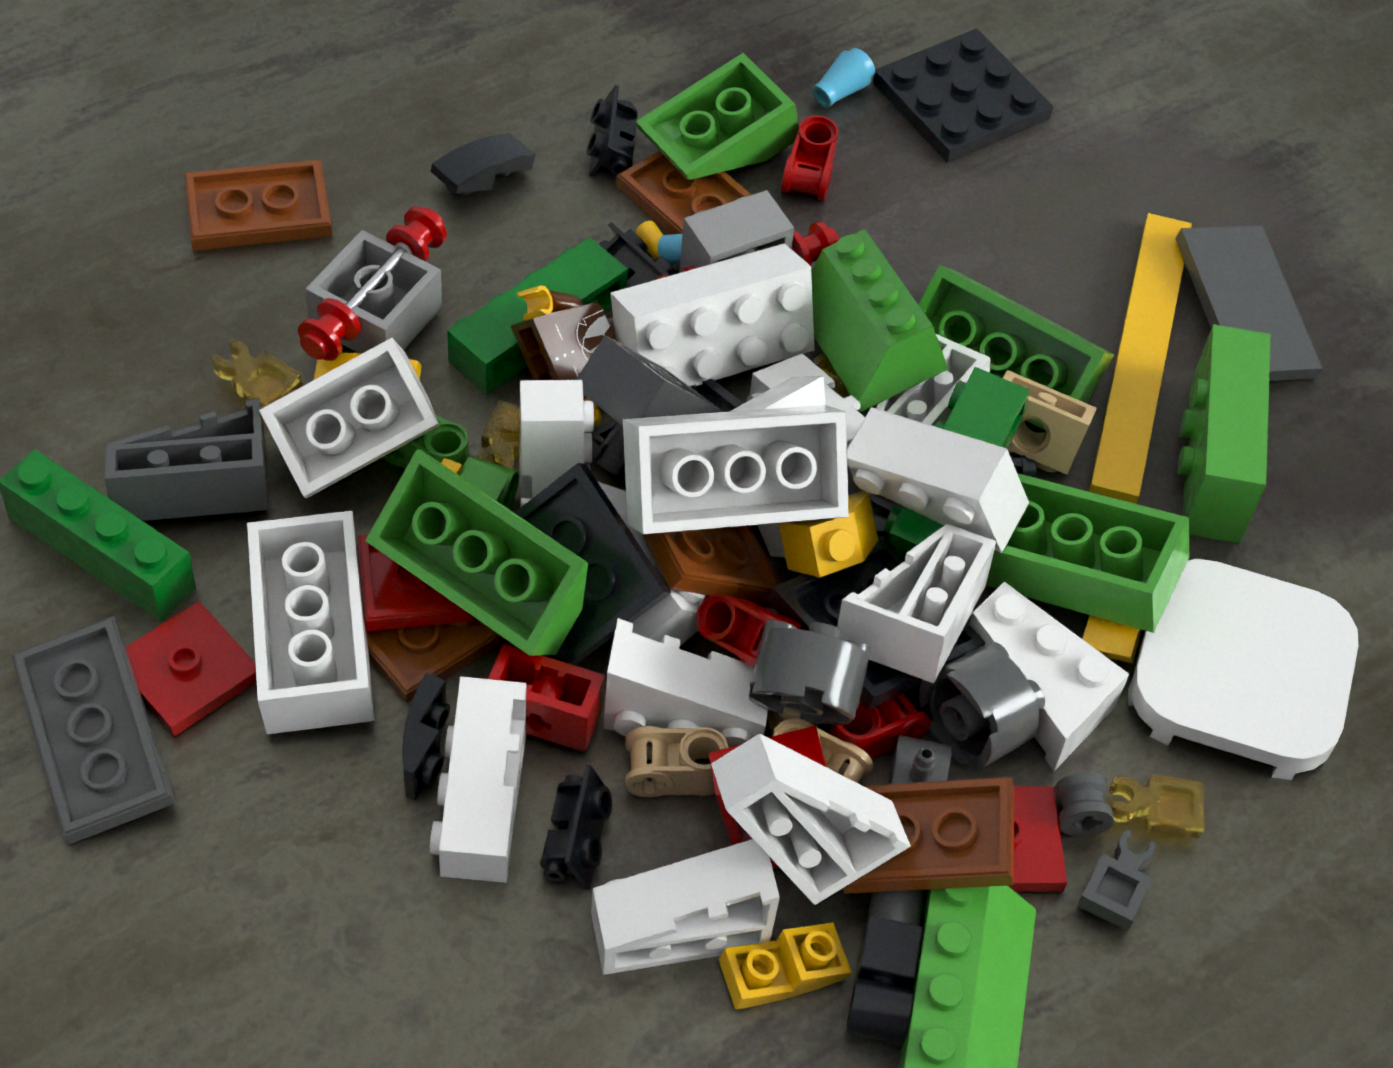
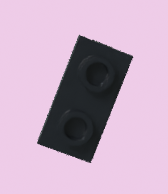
(613, 134)
(630, 251)
(583, 807)

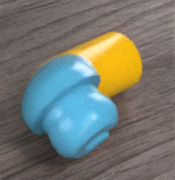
(660, 245)

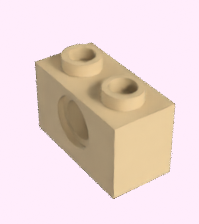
(1063, 419)

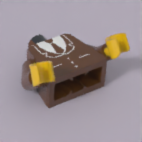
(560, 335)

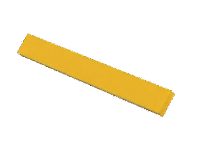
(1139, 362)

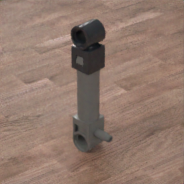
(893, 928)

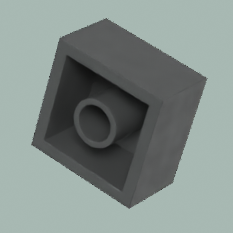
(630, 388)

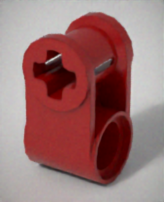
(812, 158)
(746, 627)
(881, 725)

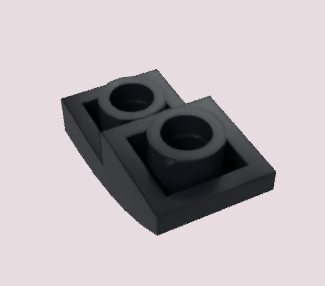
(478, 162)
(421, 735)

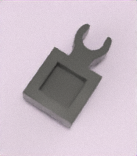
(1118, 884)

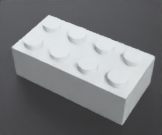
(720, 315)
(735, 468)
(309, 623)

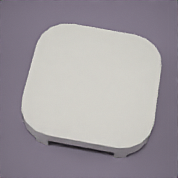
(1248, 668)

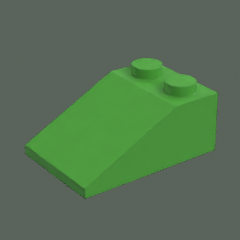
(723, 121)

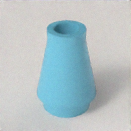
(845, 76)

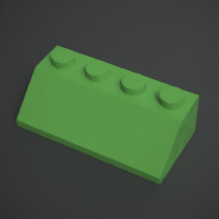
(870, 323)
(1013, 336)
(481, 556)
(970, 979)

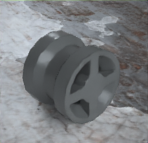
(1083, 804)

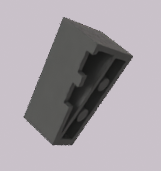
(193, 469)

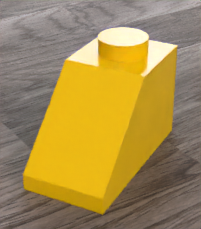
(831, 543)

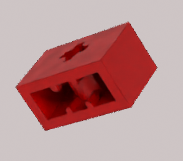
(560, 697)

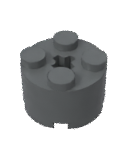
(809, 672)
(982, 706)

